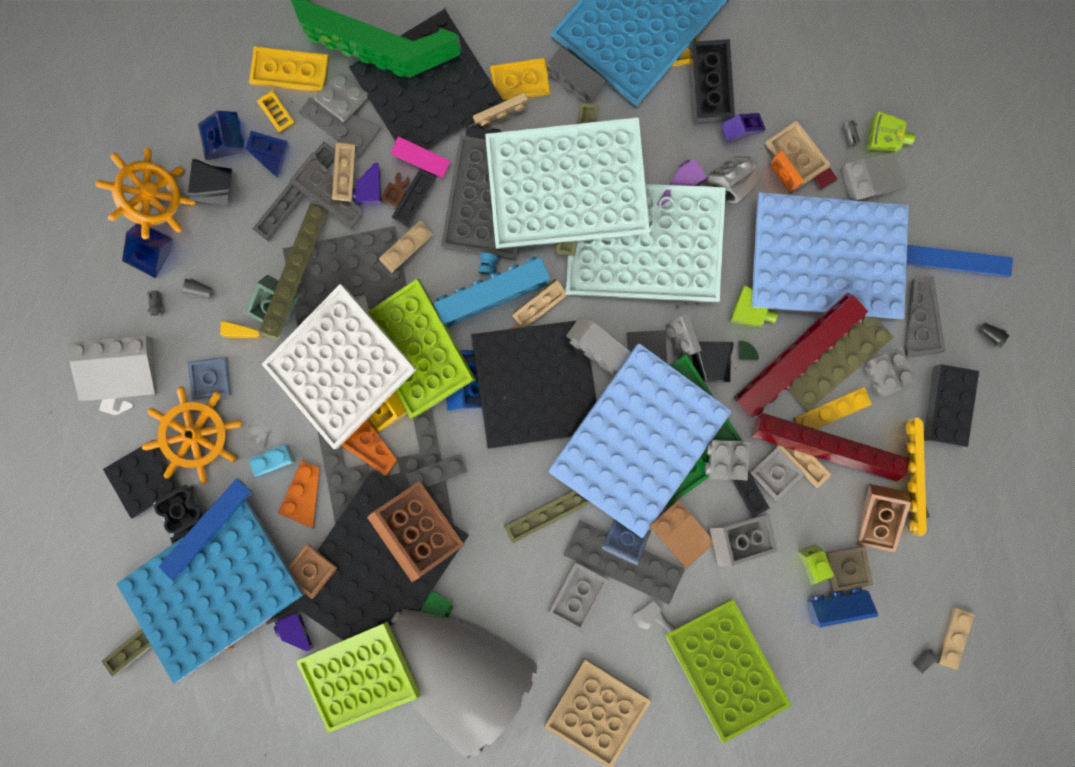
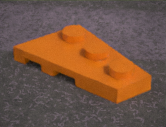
(371, 448)
(302, 495)

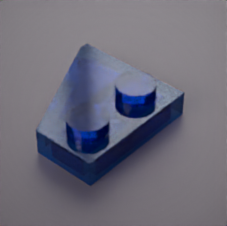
(267, 150)

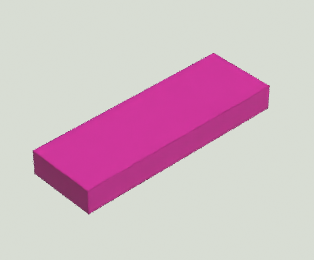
(420, 157)

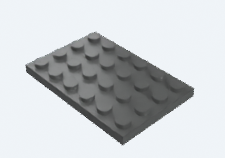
(469, 210)

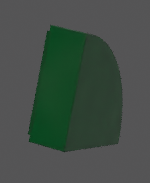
(747, 351)

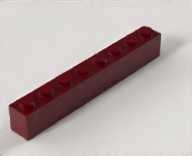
(801, 354)
(830, 447)

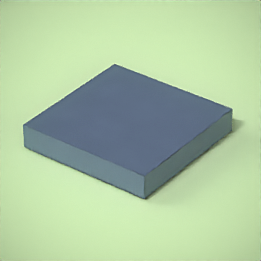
(209, 377)
(625, 543)

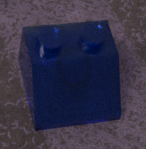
(221, 135)
(146, 254)

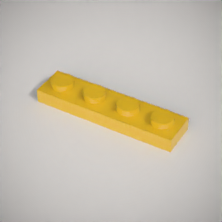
(835, 409)

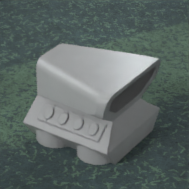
(737, 176)

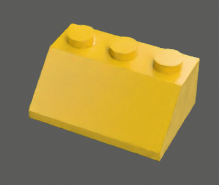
(388, 413)

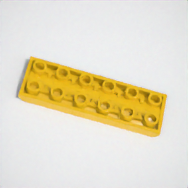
(916, 468)

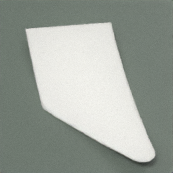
(107, 406)

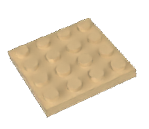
(597, 713)

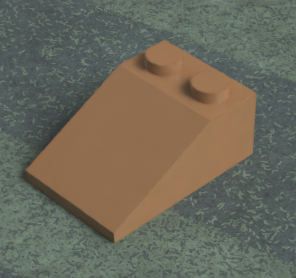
(883, 518)
(681, 533)

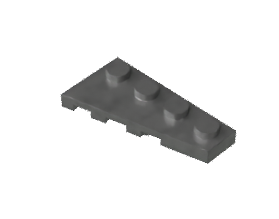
(353, 131)
(317, 184)
(924, 324)

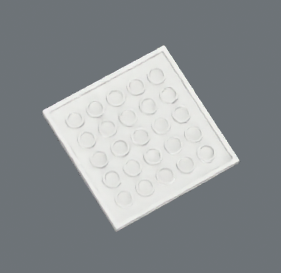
(339, 366)

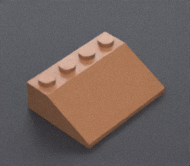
(415, 531)

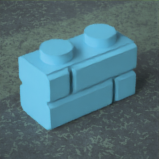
(272, 460)

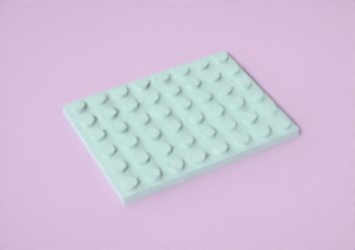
(567, 183)
(671, 263)

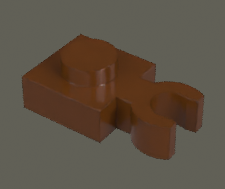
(394, 192)

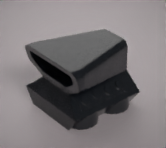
(209, 183)
(714, 361)
(179, 510)

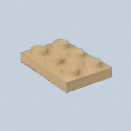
(800, 151)

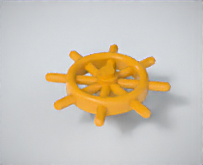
(145, 193)
(192, 435)

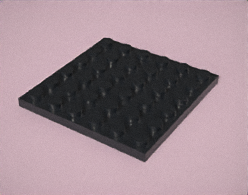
(434, 102)
(531, 384)

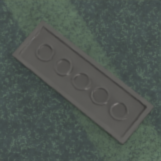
(651, 575)

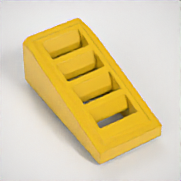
(271, 95)
(233, 330)

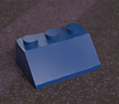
(468, 396)
(841, 607)

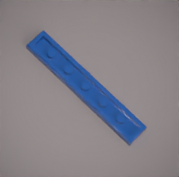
(959, 261)
(205, 529)

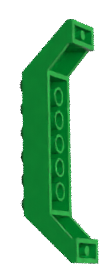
(374, 44)

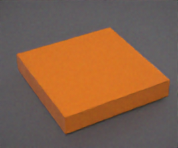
(786, 172)

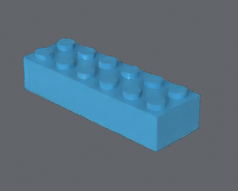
(492, 292)

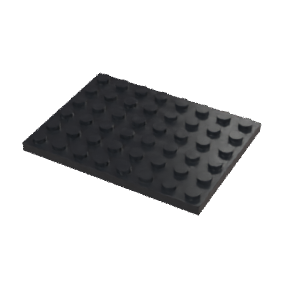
(368, 580)

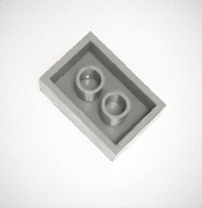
(598, 345)

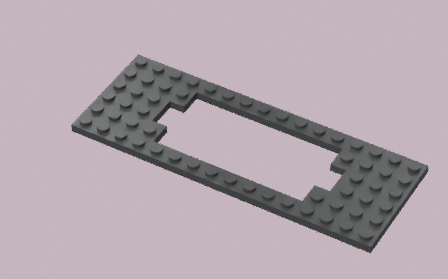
(356, 265)

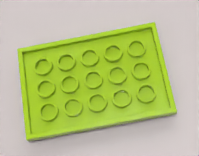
(423, 338)
(728, 671)
(358, 677)

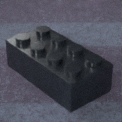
(711, 80)
(951, 406)

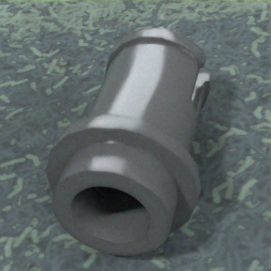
(851, 132)
(154, 303)
(926, 661)

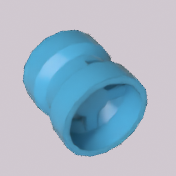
(488, 263)

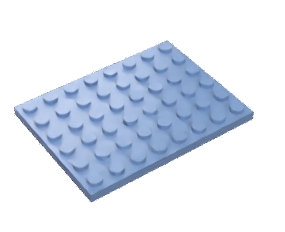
(823, 248)
(639, 440)

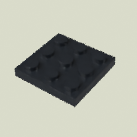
(140, 479)

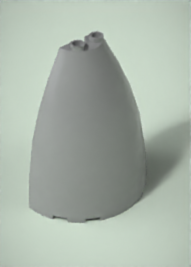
(464, 676)

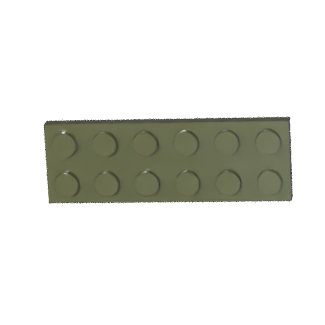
(839, 362)

